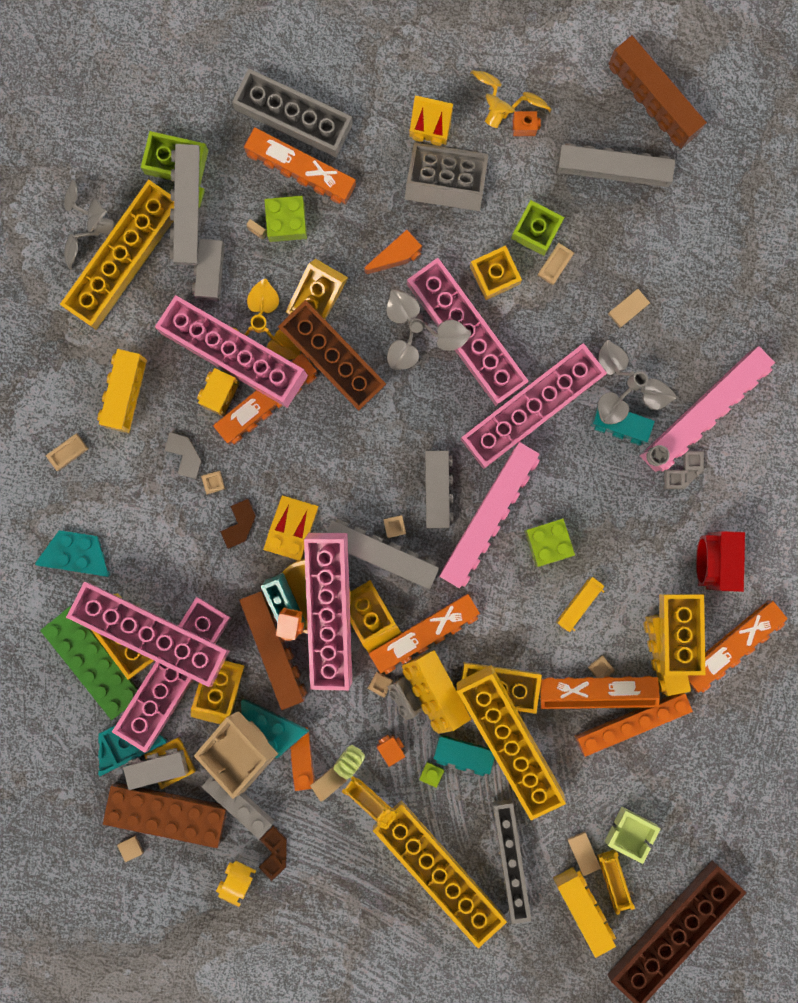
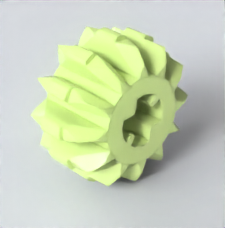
(349, 762)

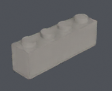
(437, 489)
(241, 807)

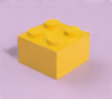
(495, 272)
(218, 392)

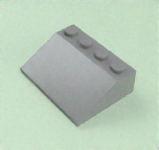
(446, 176)

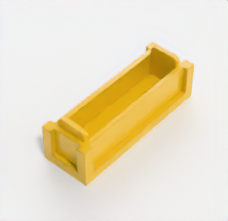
(580, 604)
(370, 802)
(615, 881)

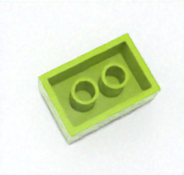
(158, 153)

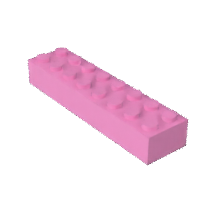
(231, 351)
(483, 351)
(533, 406)
(712, 406)
(489, 514)
(328, 611)
(147, 634)
(164, 686)

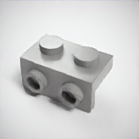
(402, 694)

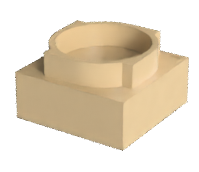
(236, 754)

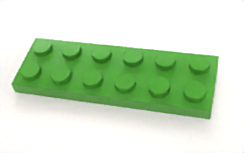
(90, 664)

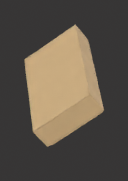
(555, 264)
(628, 308)
(67, 452)
(327, 784)
(584, 853)

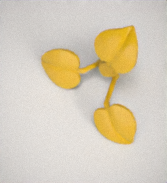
(497, 106)
(265, 299)

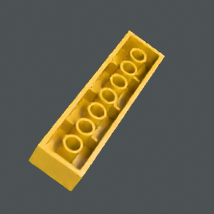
(120, 256)
(510, 742)
(441, 876)

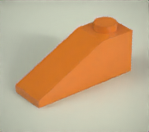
(397, 253)
(302, 764)

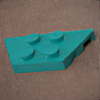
(74, 553)
(278, 730)
(116, 751)

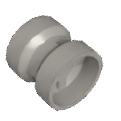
(661, 453)

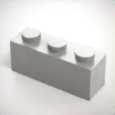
(209, 270)
(155, 768)

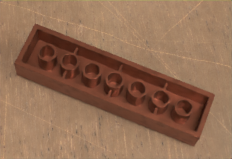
(676, 934)

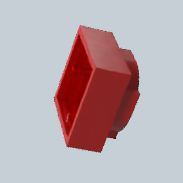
(721, 561)

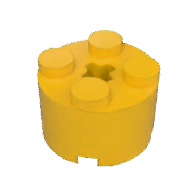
(236, 883)

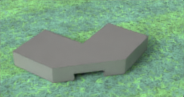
(190, 460)
(692, 466)

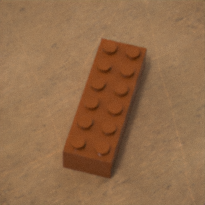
(656, 92)
(332, 355)
(273, 651)
(165, 815)

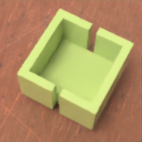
(630, 835)

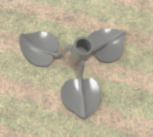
(95, 222)
(402, 307)
(610, 406)

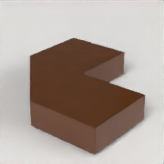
(245, 518)
(277, 844)

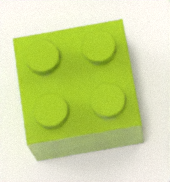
(285, 218)
(537, 227)
(549, 542)

